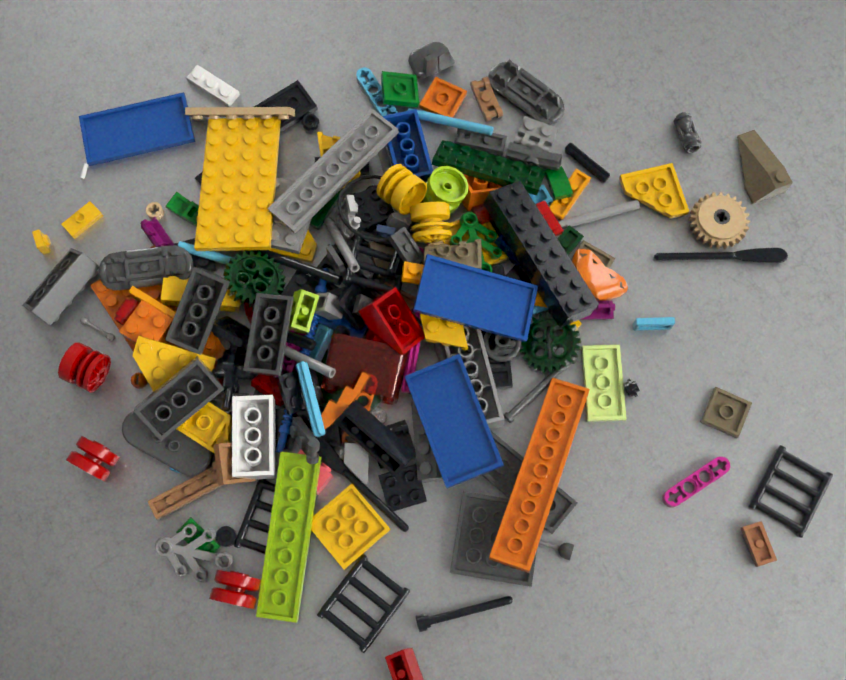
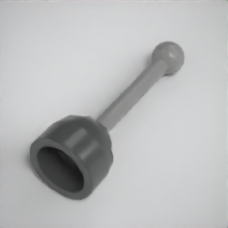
(565, 549)

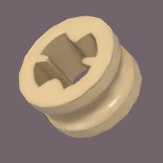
(151, 207)

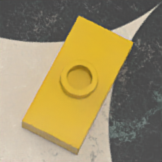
(82, 220)

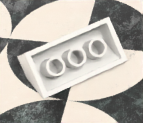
(253, 437)

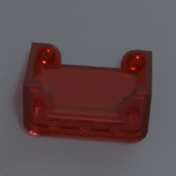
(356, 355)

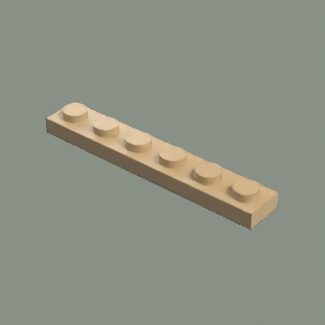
(198, 113)

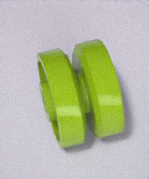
(447, 186)

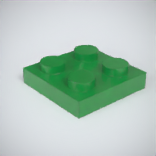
(399, 89)

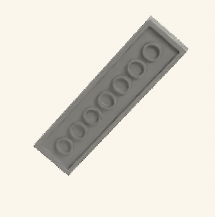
(333, 170)

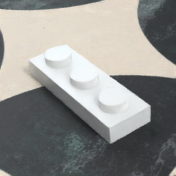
(213, 86)

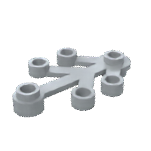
(190, 552)

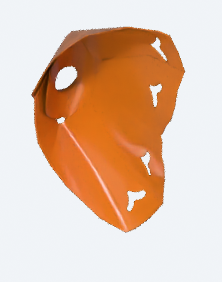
(598, 277)

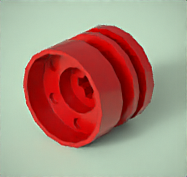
(84, 367)

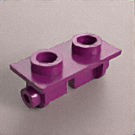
(156, 233)
(603, 311)

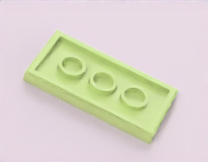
(605, 380)

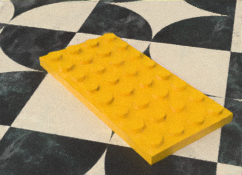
(238, 184)

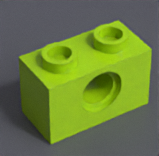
(303, 311)

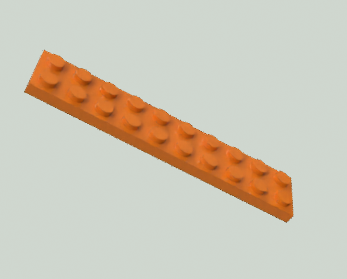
(539, 476)

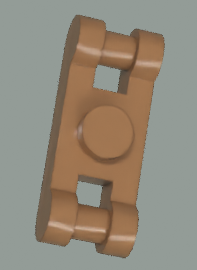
(486, 99)

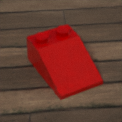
(393, 321)

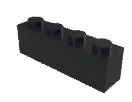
(375, 438)

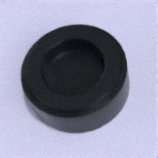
(226, 536)

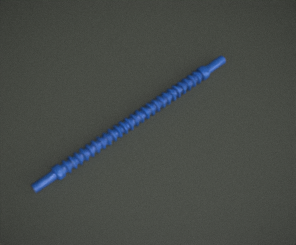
(284, 429)

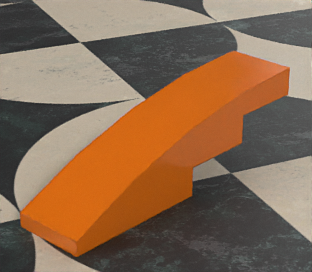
(334, 409)

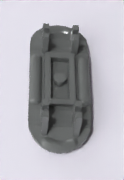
(526, 92)
(144, 267)
(174, 451)

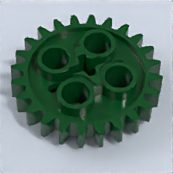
(253, 278)
(566, 341)

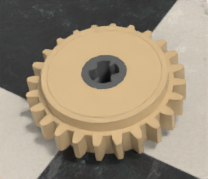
(732, 222)

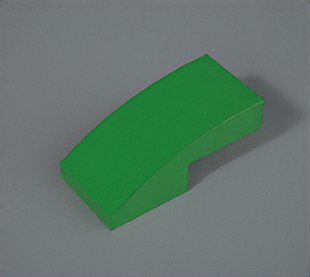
(559, 183)
(183, 208)
(207, 546)

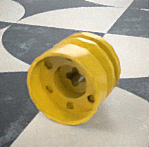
(401, 188)
(430, 219)

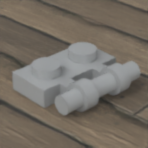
(536, 131)
(349, 209)

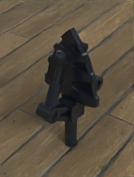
(231, 368)

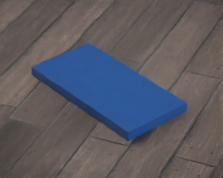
(136, 129)
(475, 298)
(454, 421)

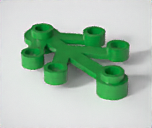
(472, 228)

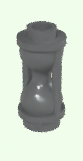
(690, 139)

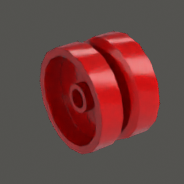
(93, 458)
(236, 584)

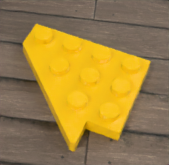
(162, 361)

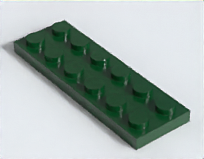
(488, 166)

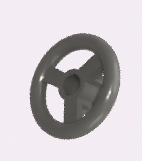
(508, 343)

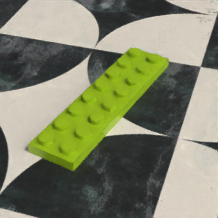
(288, 538)

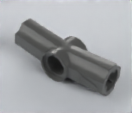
(534, 156)

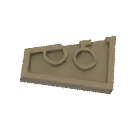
(462, 253)

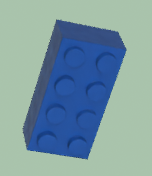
(409, 144)

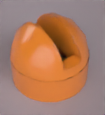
(142, 382)

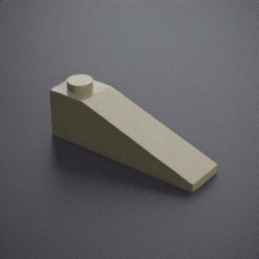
(761, 168)

